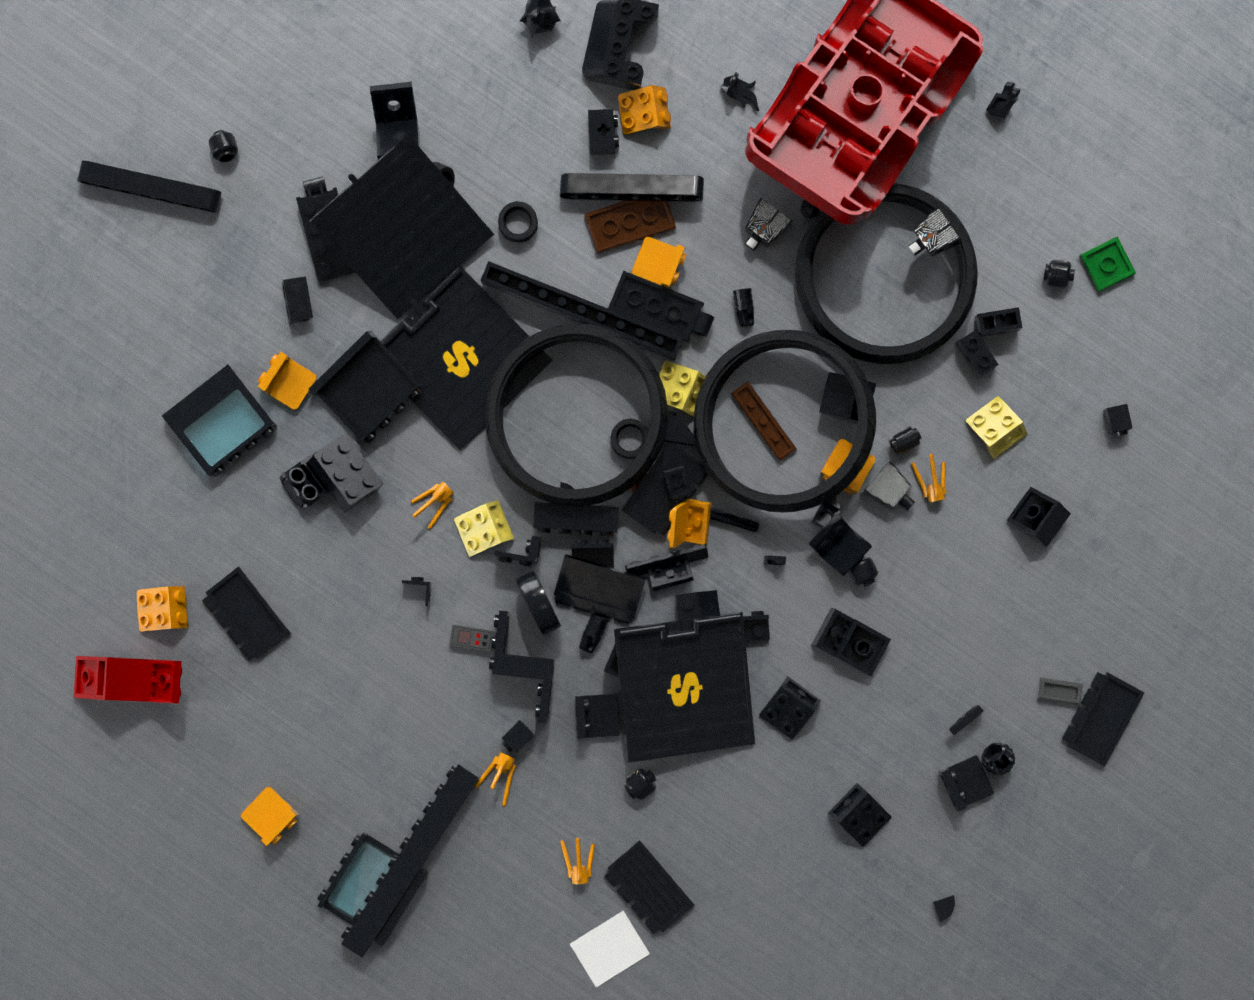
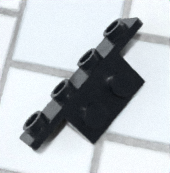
(670, 568)

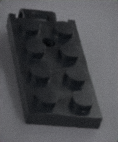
(326, 260)
(653, 303)

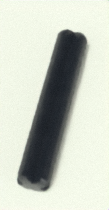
(734, 520)

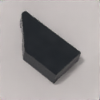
(966, 719)

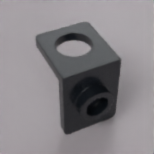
(420, 581)

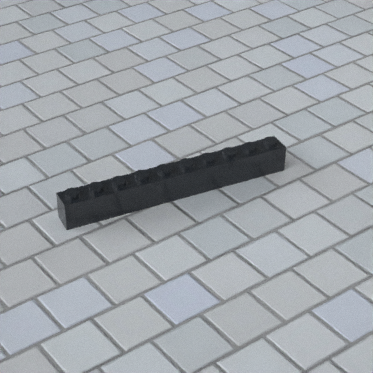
(580, 309)
(410, 860)

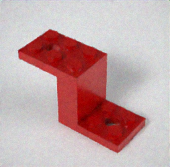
(127, 679)

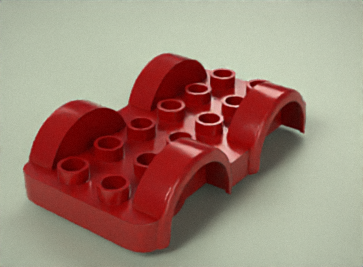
(863, 102)

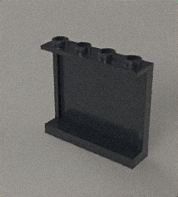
(367, 387)

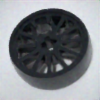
(538, 603)

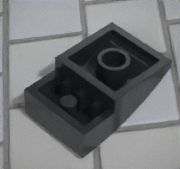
(851, 641)

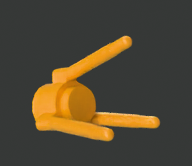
(935, 491)
(441, 493)
(503, 764)
(579, 873)

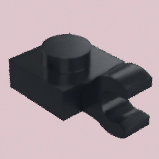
(1003, 102)

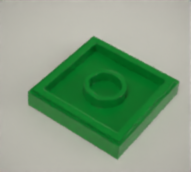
(1107, 264)

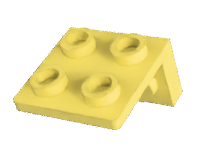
(681, 386)
(997, 426)
(483, 528)

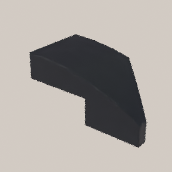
(826, 512)

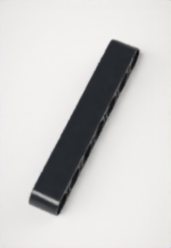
(149, 186)
(631, 187)

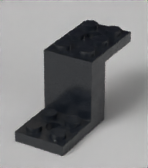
(394, 121)
(522, 666)

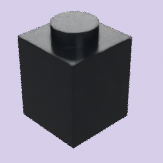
(1118, 420)
(517, 737)

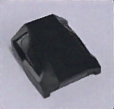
(303, 484)

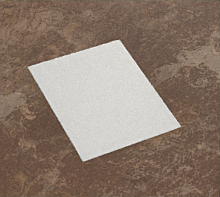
(609, 949)

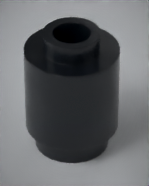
(905, 440)

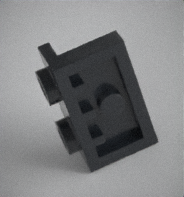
(756, 626)

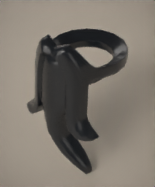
(738, 89)

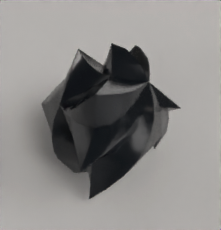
(540, 16)

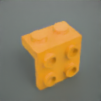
(644, 109)
(659, 262)
(287, 380)
(837, 458)
(689, 523)
(162, 608)
(269, 816)

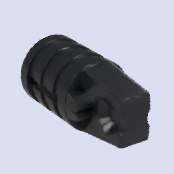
(808, 210)
(744, 306)
(593, 633)

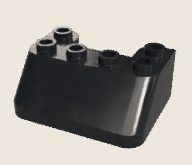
(609, 42)

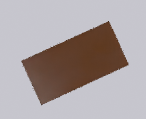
(628, 223)

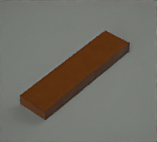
(763, 421)

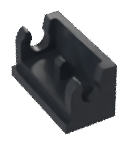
(297, 300)

